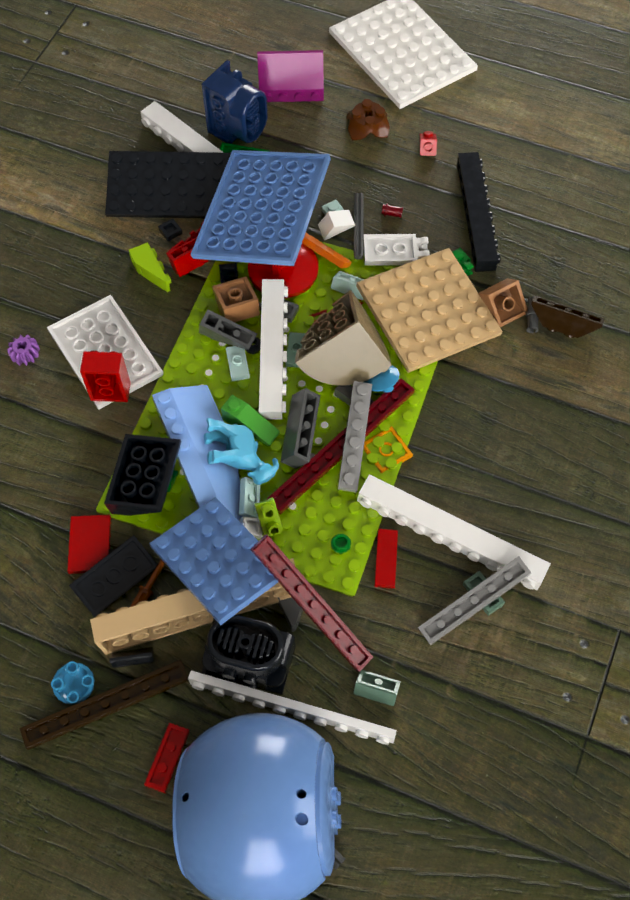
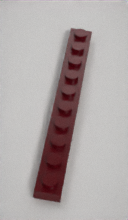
(333, 451)

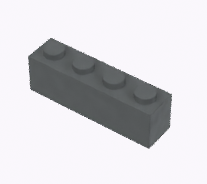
(300, 428)

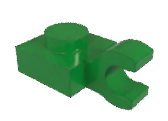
(463, 260)

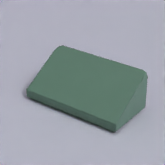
(377, 687)

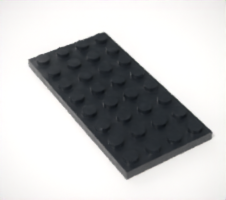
(162, 183)

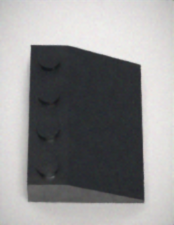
(142, 475)

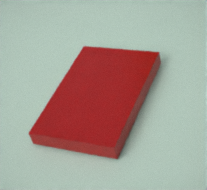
(88, 542)

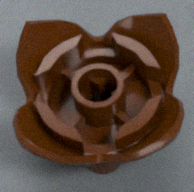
(368, 118)

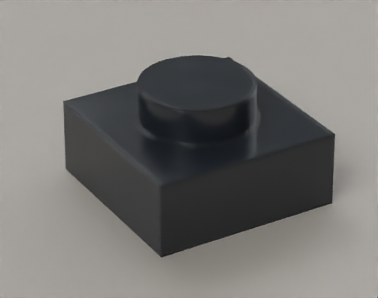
(170, 230)

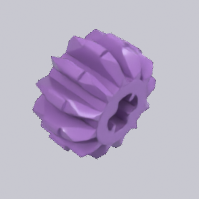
(23, 350)

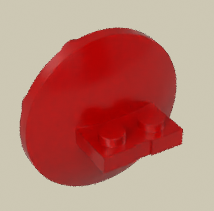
(297, 277)

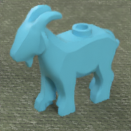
(240, 450)

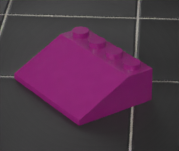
(291, 75)

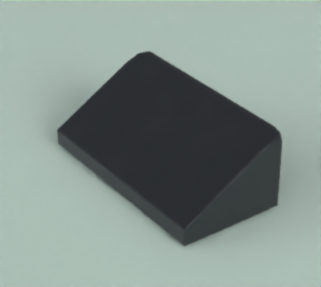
(132, 657)

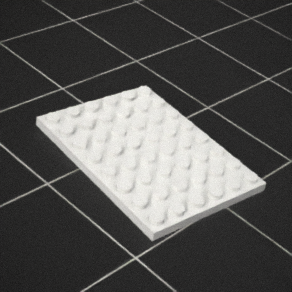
(402, 50)

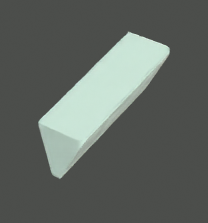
(345, 282)

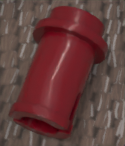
(392, 210)

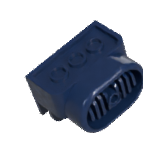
(233, 106)

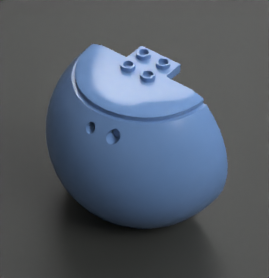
(256, 809)

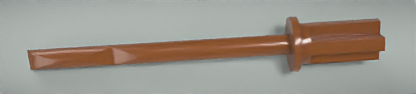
(145, 592)

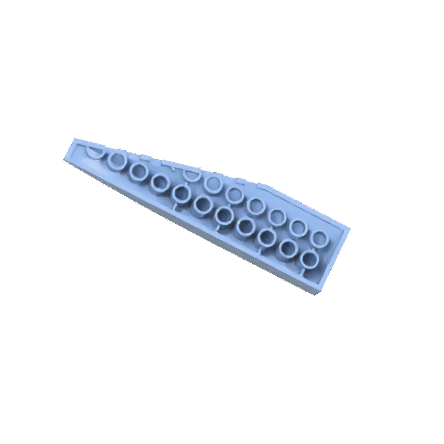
(184, 418)

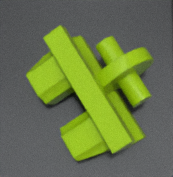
(269, 517)

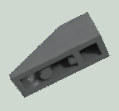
(226, 331)

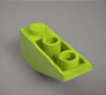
(149, 267)

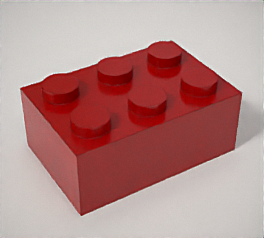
(105, 376)

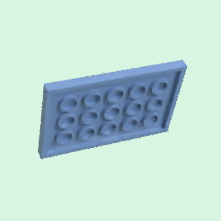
(215, 560)

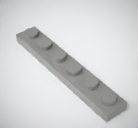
(355, 437)
(474, 600)

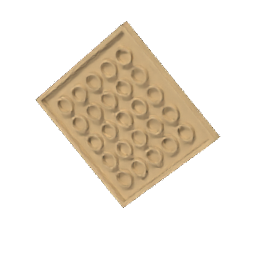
(428, 309)

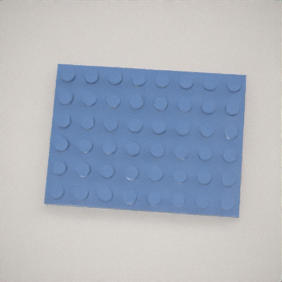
(261, 207)

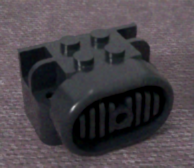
(249, 653)

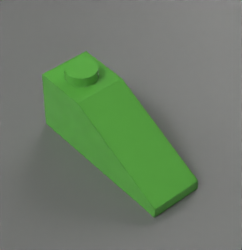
(243, 414)

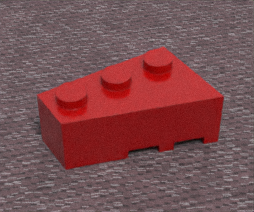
(180, 255)

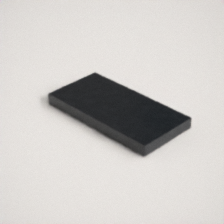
(113, 576)

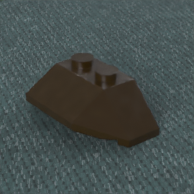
(564, 318)

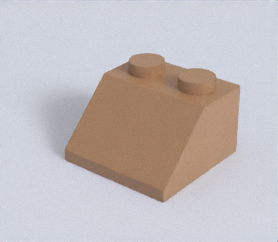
(236, 299)
(505, 301)

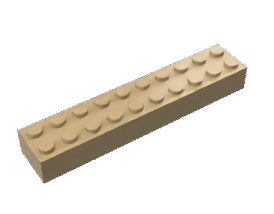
(163, 618)

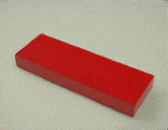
(386, 558)
(167, 758)

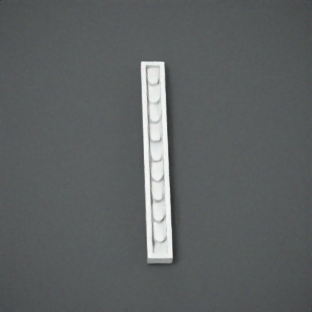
(300, 710)

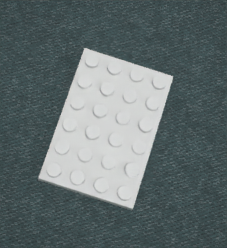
(105, 329)

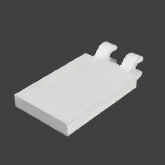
(393, 249)

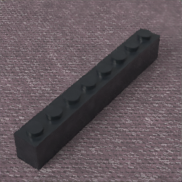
(477, 212)

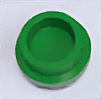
(341, 543)

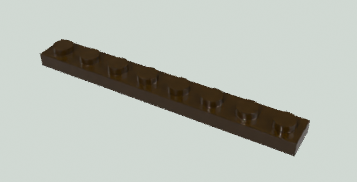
(103, 704)

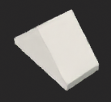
(335, 223)

